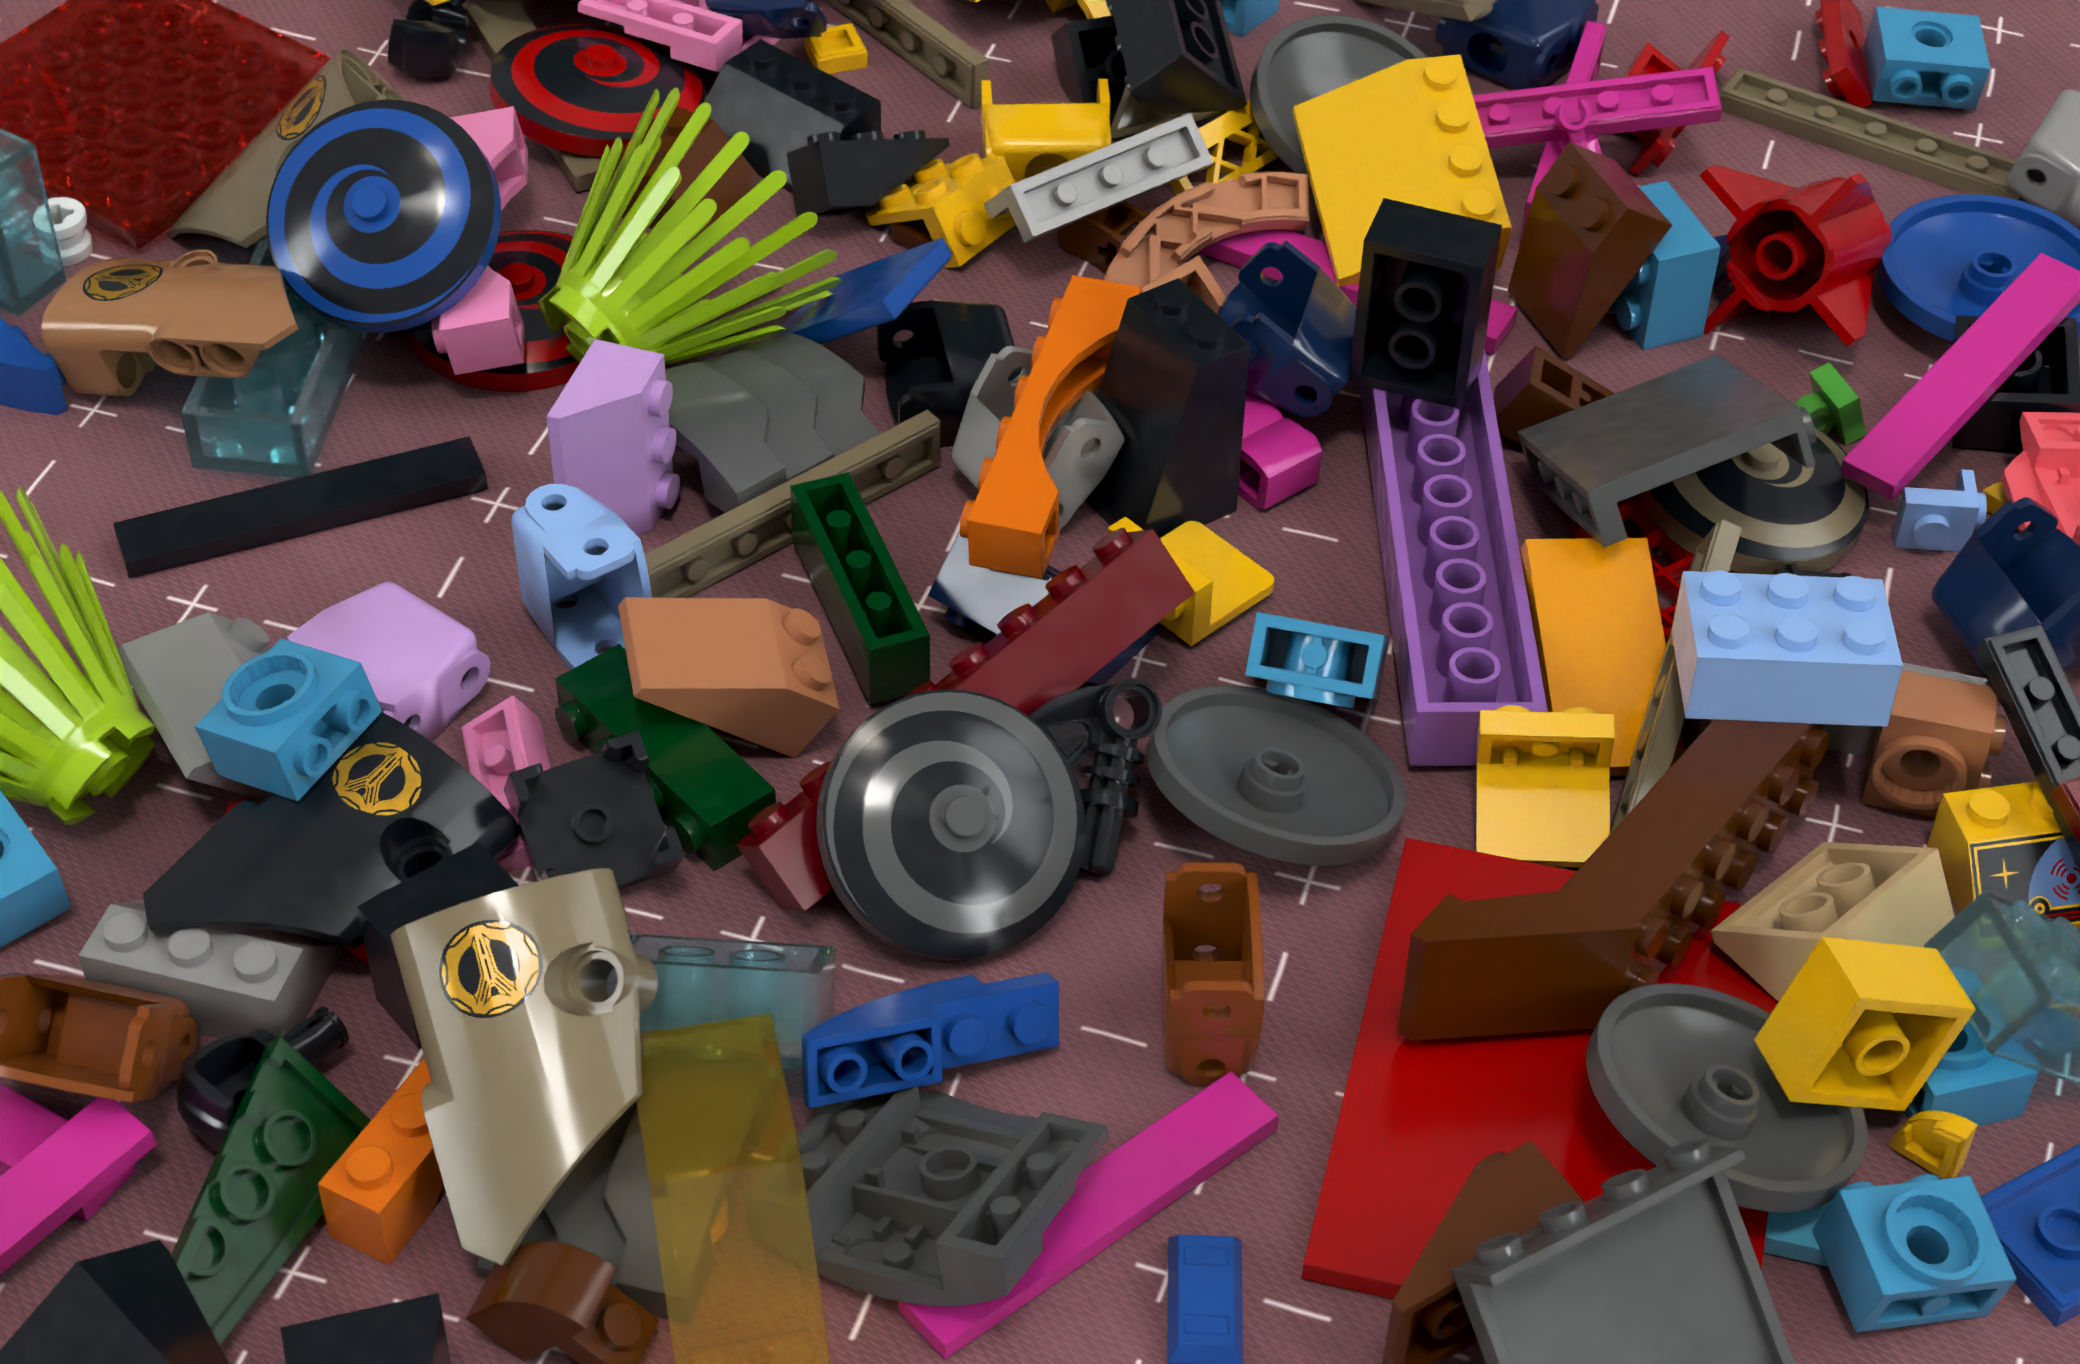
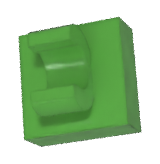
(1833, 405)

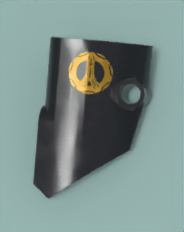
(359, 830)

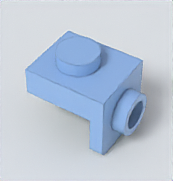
(1938, 516)

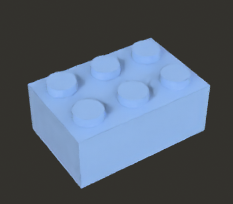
(1785, 648)

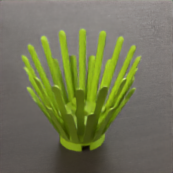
(634, 284)
(81, 728)

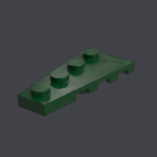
(263, 1184)

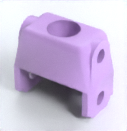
(411, 652)

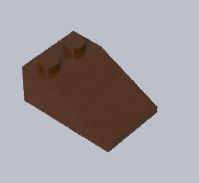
(1582, 245)
(1498, 1198)

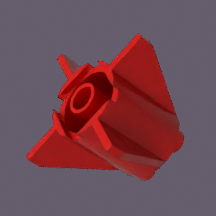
(1801, 247)

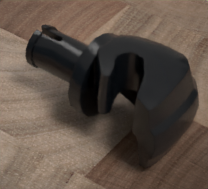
(429, 39)
(220, 1072)

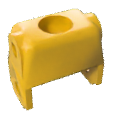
(1043, 133)

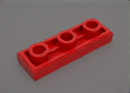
(1844, 51)

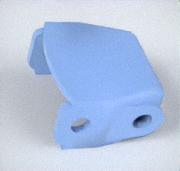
(581, 554)

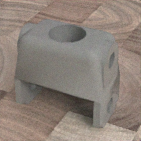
(2050, 163)
(1075, 453)

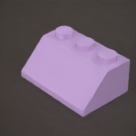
(615, 433)

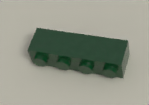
(860, 587)
(690, 771)

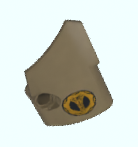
(238, 198)
(523, 1042)

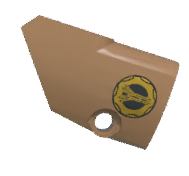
(178, 313)

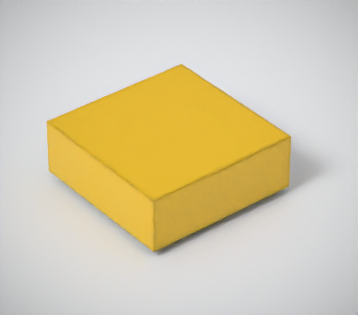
(837, 50)

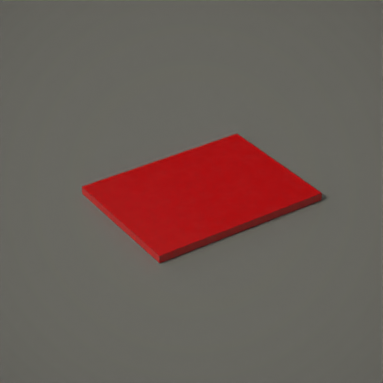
(1435, 1108)

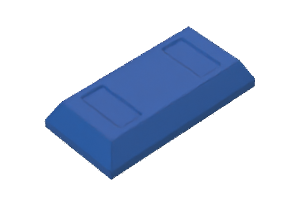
(1205, 1300)

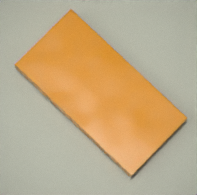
(1597, 631)

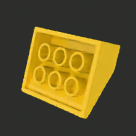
(1398, 138)

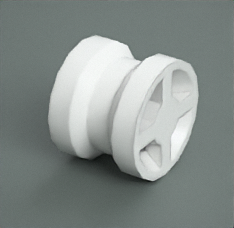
(69, 222)

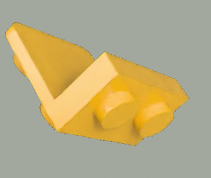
(952, 203)
(1219, 574)
(1543, 784)

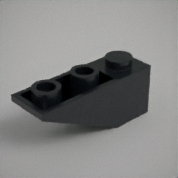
(853, 174)

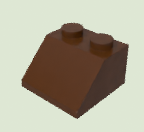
(727, 191)

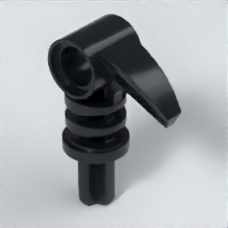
(1113, 757)

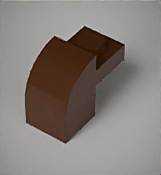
(562, 1300)

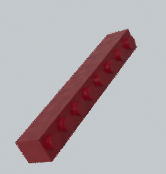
(1033, 659)

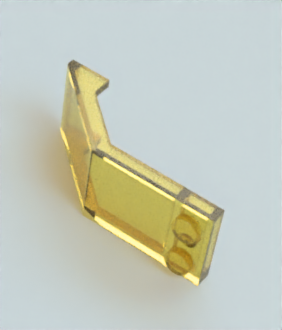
(729, 1196)

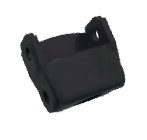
(940, 359)

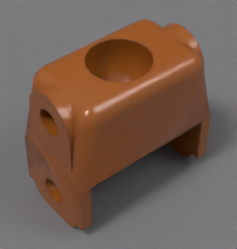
(1218, 995)
(92, 1036)

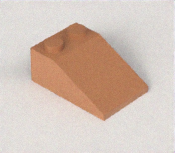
(732, 666)

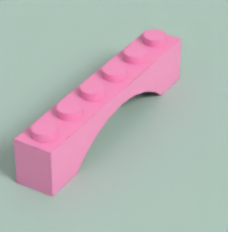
(487, 324)

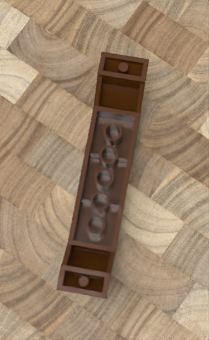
(1628, 908)

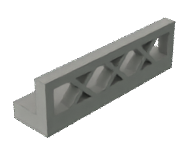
(1103, 178)

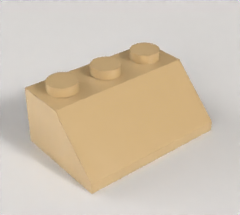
(1837, 893)

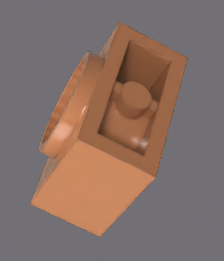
(1932, 744)

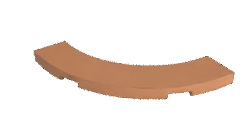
(1207, 216)

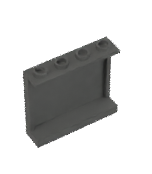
(1657, 436)
(1630, 1276)

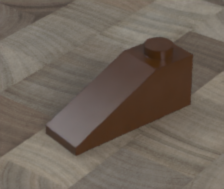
(1541, 390)

